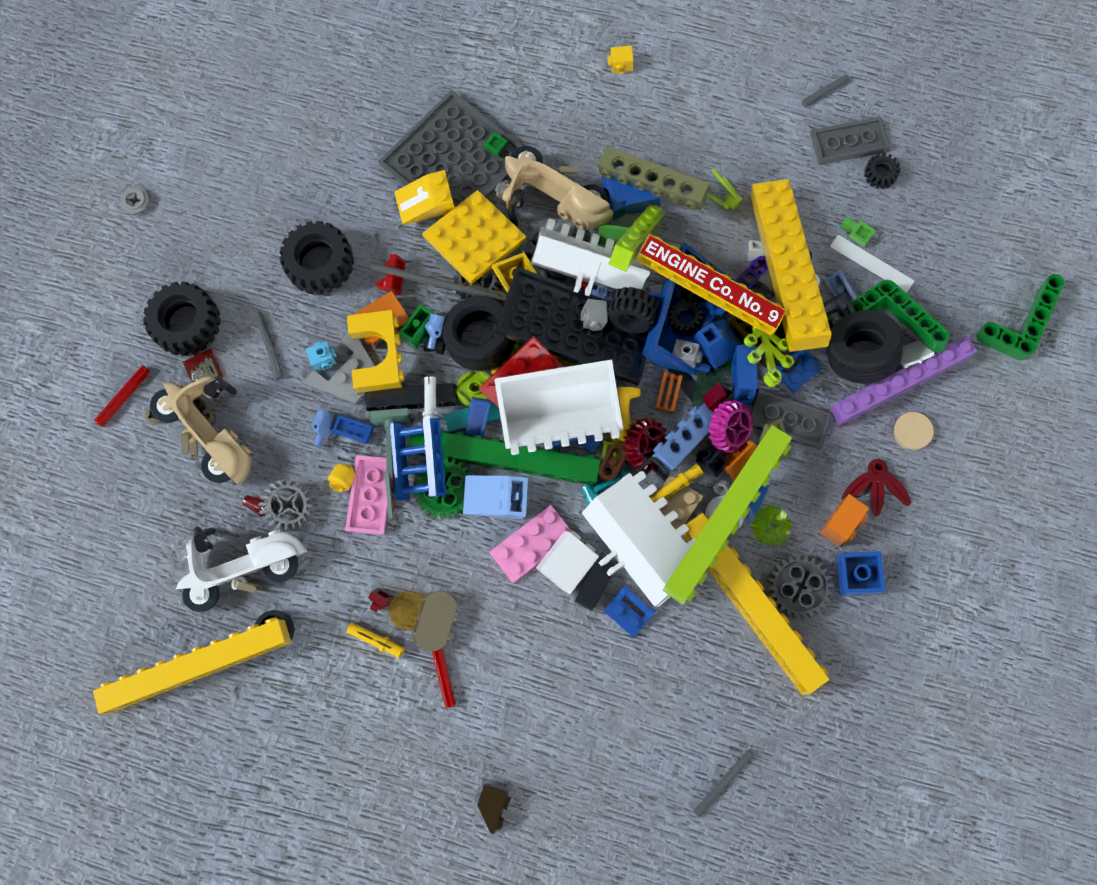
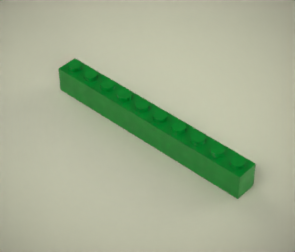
(495, 455)

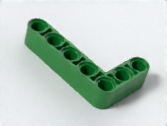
(888, 296)
(1031, 323)

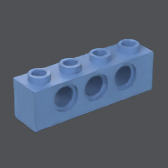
(683, 447)

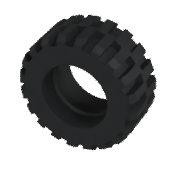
(304, 240)
(170, 300)

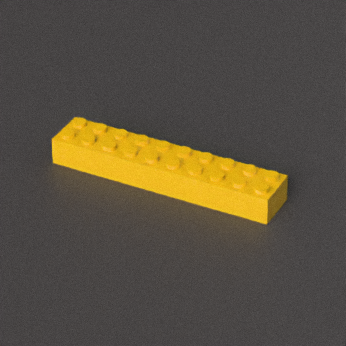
(790, 265)
(763, 616)

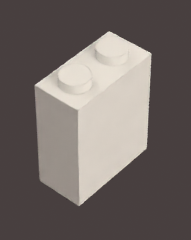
(567, 561)

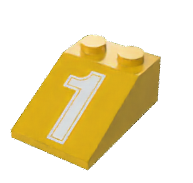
(424, 198)

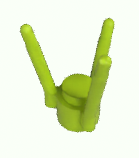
(732, 199)

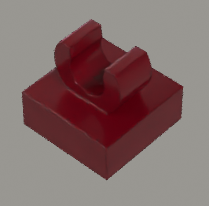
(380, 599)

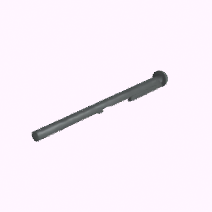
(470, 289)

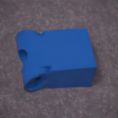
(626, 198)

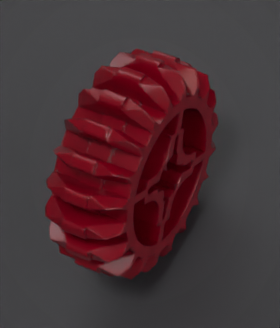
(640, 443)

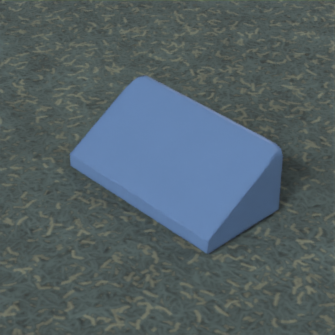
(839, 284)

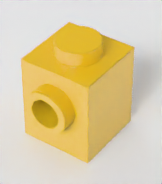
(620, 59)

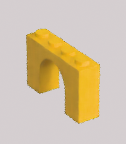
(388, 373)

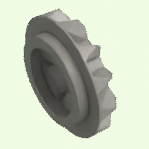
(131, 195)

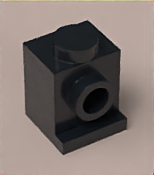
(708, 457)

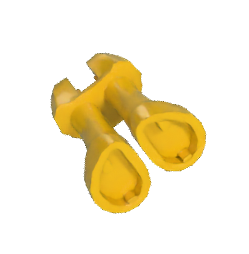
(625, 395)

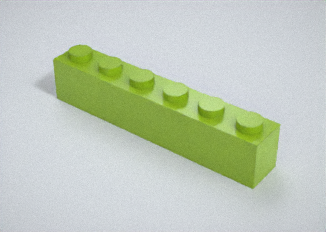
(631, 242)

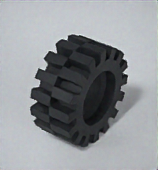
(884, 161)
(682, 307)

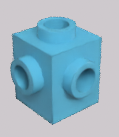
(321, 355)

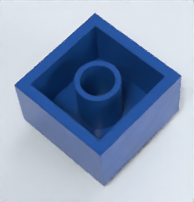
(860, 573)

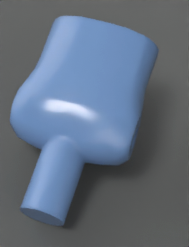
(434, 328)
(322, 426)

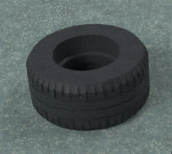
(871, 366)

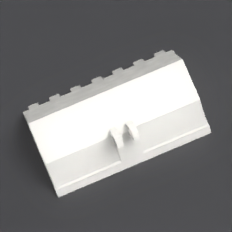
(584, 260)
(559, 405)
(638, 535)

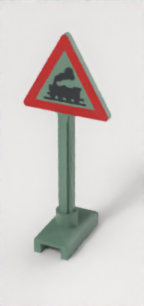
(381, 418)

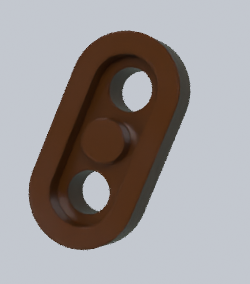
(612, 463)

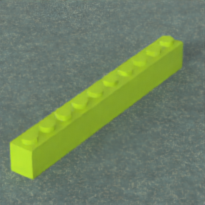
(725, 517)

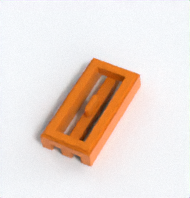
(672, 377)

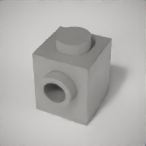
(594, 314)
(688, 352)

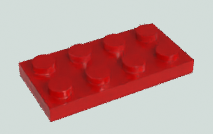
(528, 359)

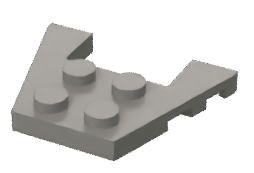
(341, 382)

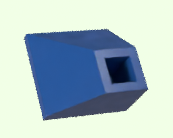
(717, 342)

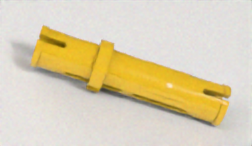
(683, 480)
(396, 650)

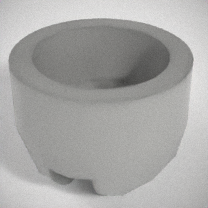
(717, 487)

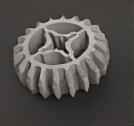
(278, 500)

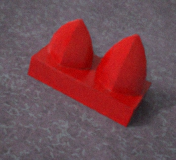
(392, 282)

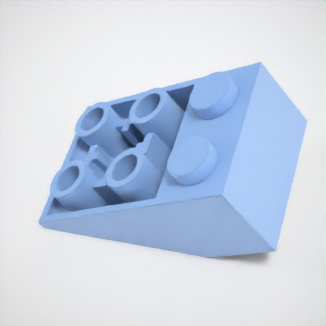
(495, 496)

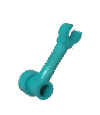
(592, 492)

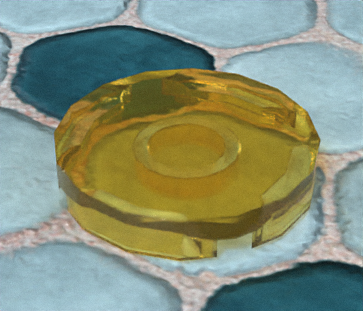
(405, 609)

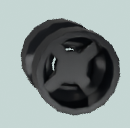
(439, 347)

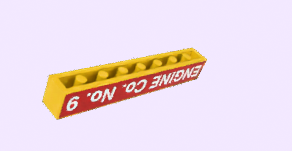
(710, 284)

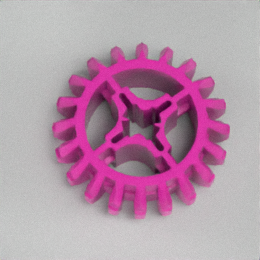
(730, 426)

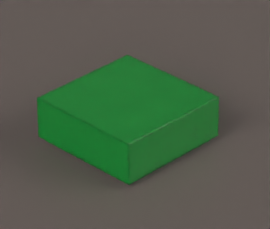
(496, 144)

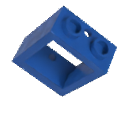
(743, 375)

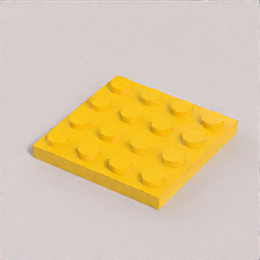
(474, 236)

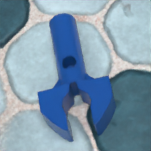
(711, 314)

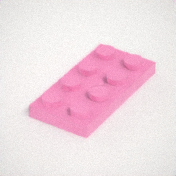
(368, 497)
(529, 544)

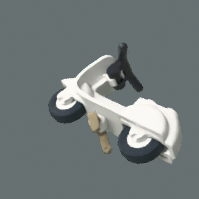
(273, 554)

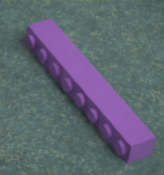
(902, 381)

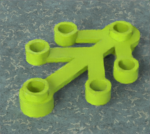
(773, 376)

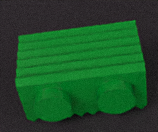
(414, 330)

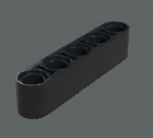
(410, 397)

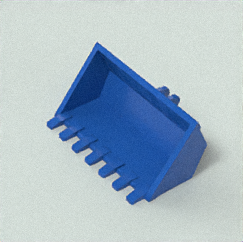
(662, 338)

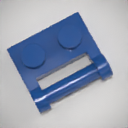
(801, 372)
(625, 616)

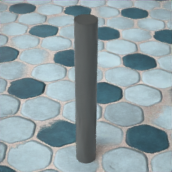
(825, 90)

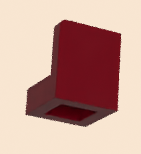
(716, 396)

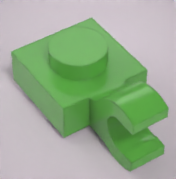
(859, 232)

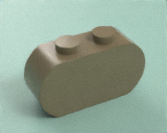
(434, 621)

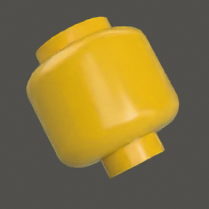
(341, 477)

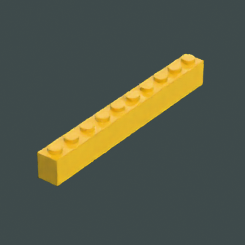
(192, 666)

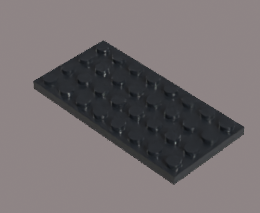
(553, 316)

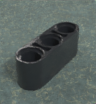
(595, 583)

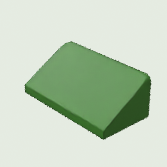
(612, 232)

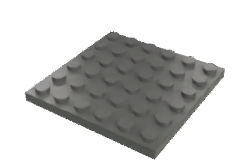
(453, 141)

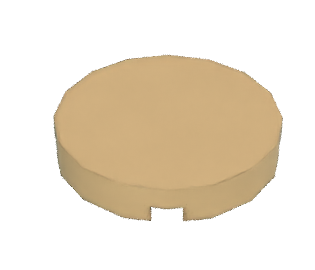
(913, 431)

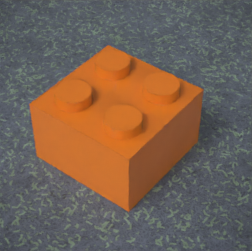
(844, 520)

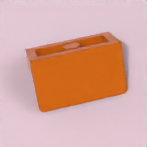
(738, 459)

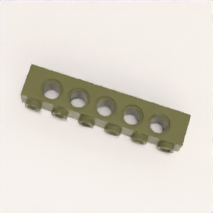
(613, 158)

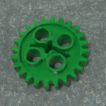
(455, 491)

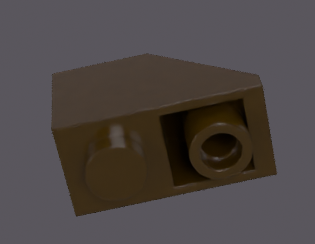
(491, 806)

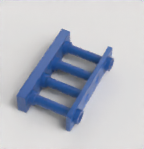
(434, 459)

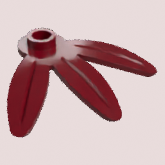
(877, 492)

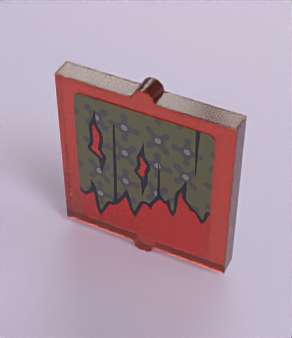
(204, 360)

